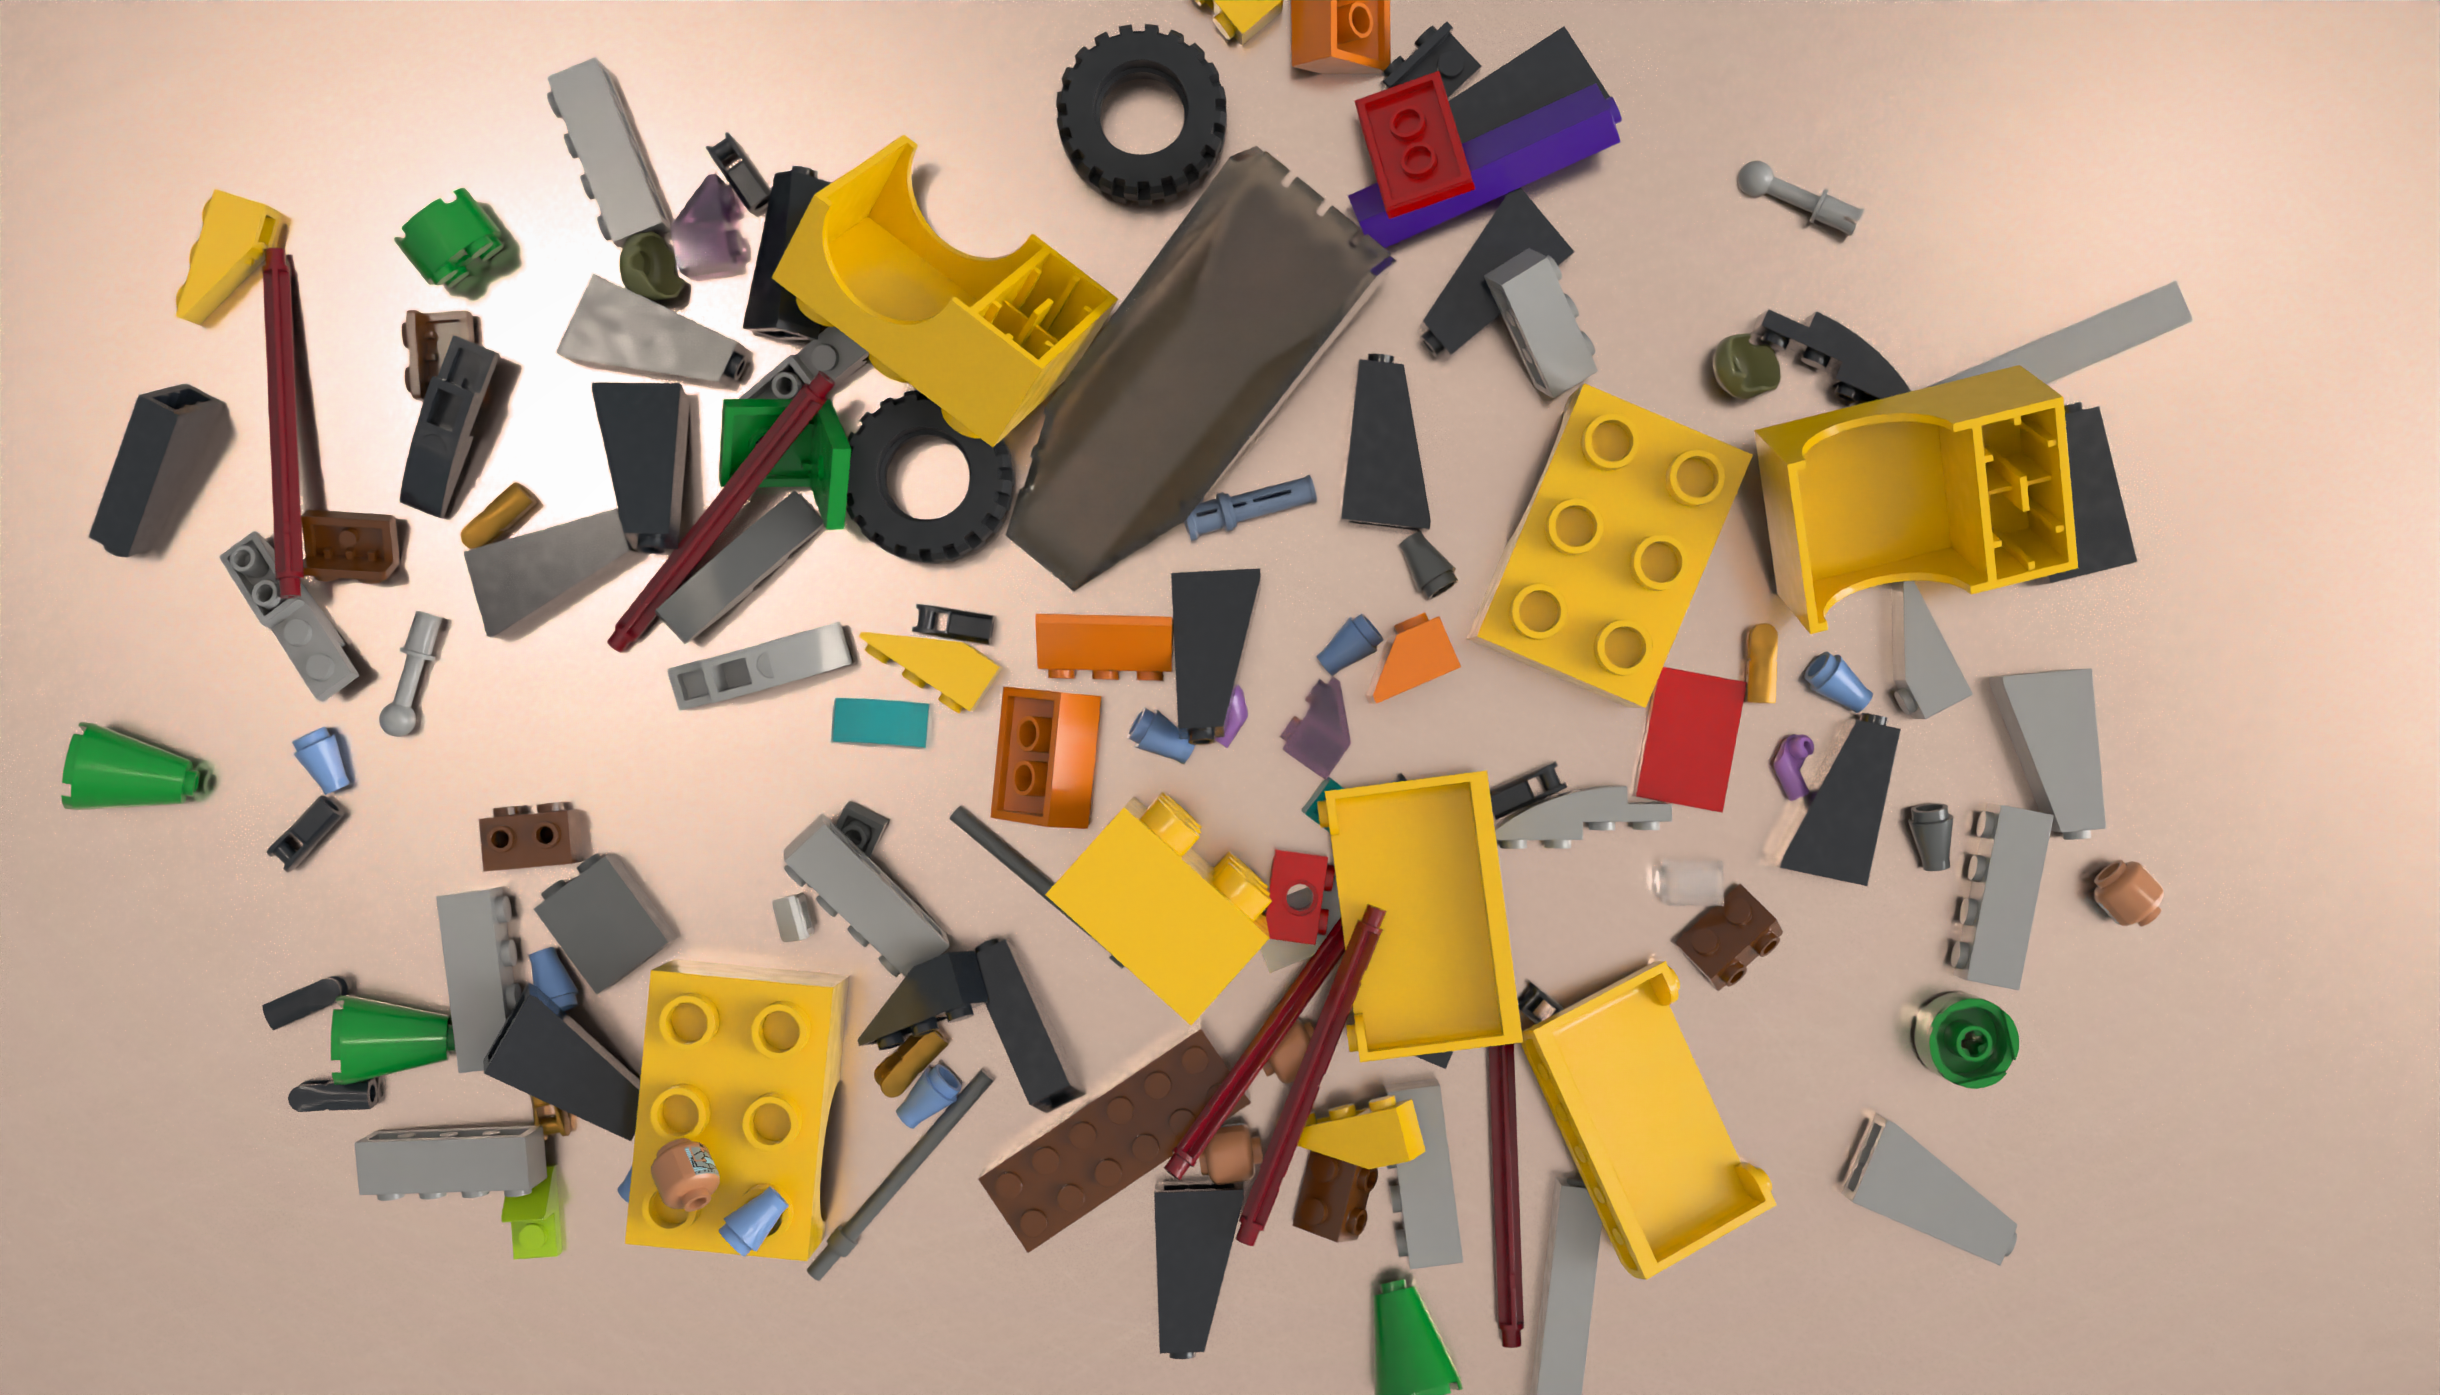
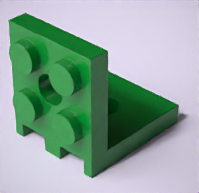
(814, 460)

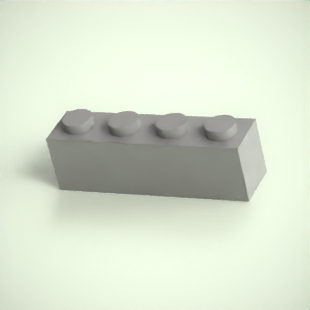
(607, 152)
(2002, 895)
(864, 897)
(477, 969)
(451, 1161)
(1426, 1185)

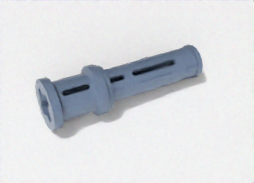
(1227, 510)

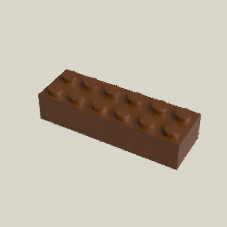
(1107, 1139)

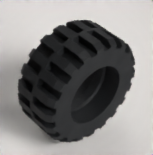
(1128, 58)
(915, 538)

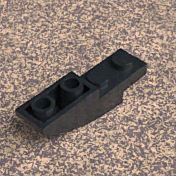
(1856, 366)
(445, 425)

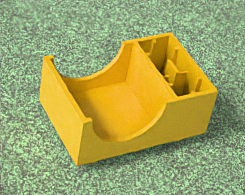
(956, 326)
(1920, 487)
(1610, 547)
(1165, 906)
(750, 1074)

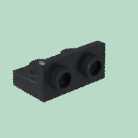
(1436, 52)

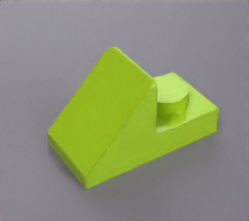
(535, 1220)

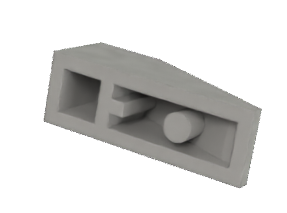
(1922, 661)

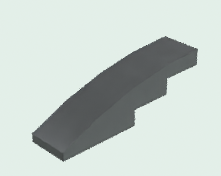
(739, 567)

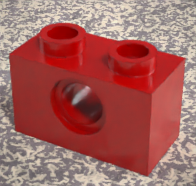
(1294, 868)

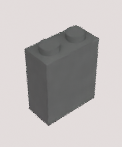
(604, 921)

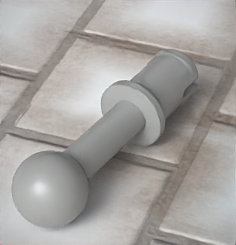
(1758, 178)
(398, 717)

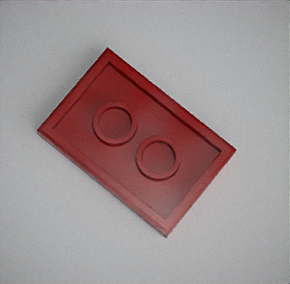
(1414, 145)
(1690, 739)

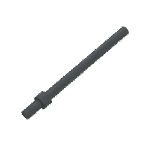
(1010, 859)
(844, 1238)

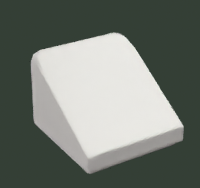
(793, 917)

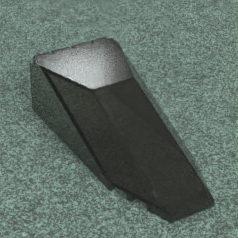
(1191, 366)

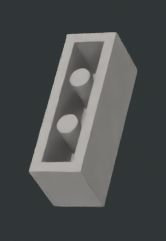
(1542, 322)

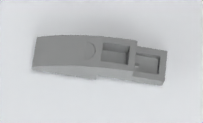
(831, 353)
(296, 622)
(759, 666)
(1562, 815)

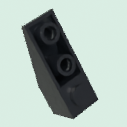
(929, 994)

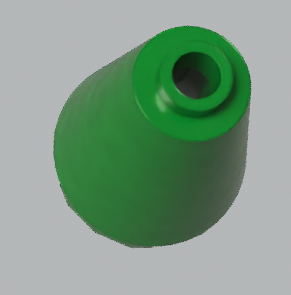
(123, 772)
(385, 1039)
(1408, 1346)

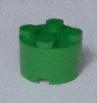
(448, 238)
(1986, 1055)

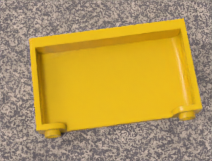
(1444, 947)
(1643, 1123)

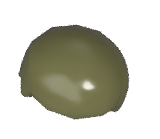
(649, 267)
(1745, 368)

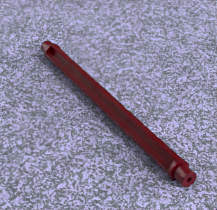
(282, 423)
(721, 511)
(1257, 1053)
(1310, 1075)
(1506, 1194)

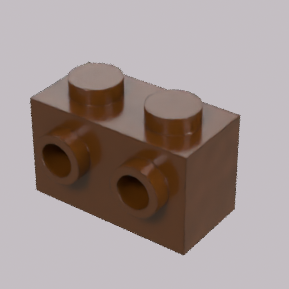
(530, 839)

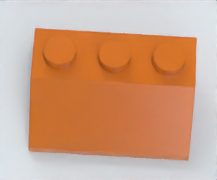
(1341, 36)
(1104, 645)
(1412, 658)
(1045, 757)

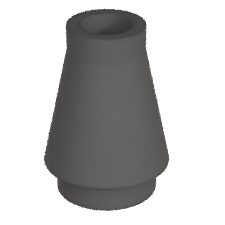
(1429, 568)
(1932, 833)

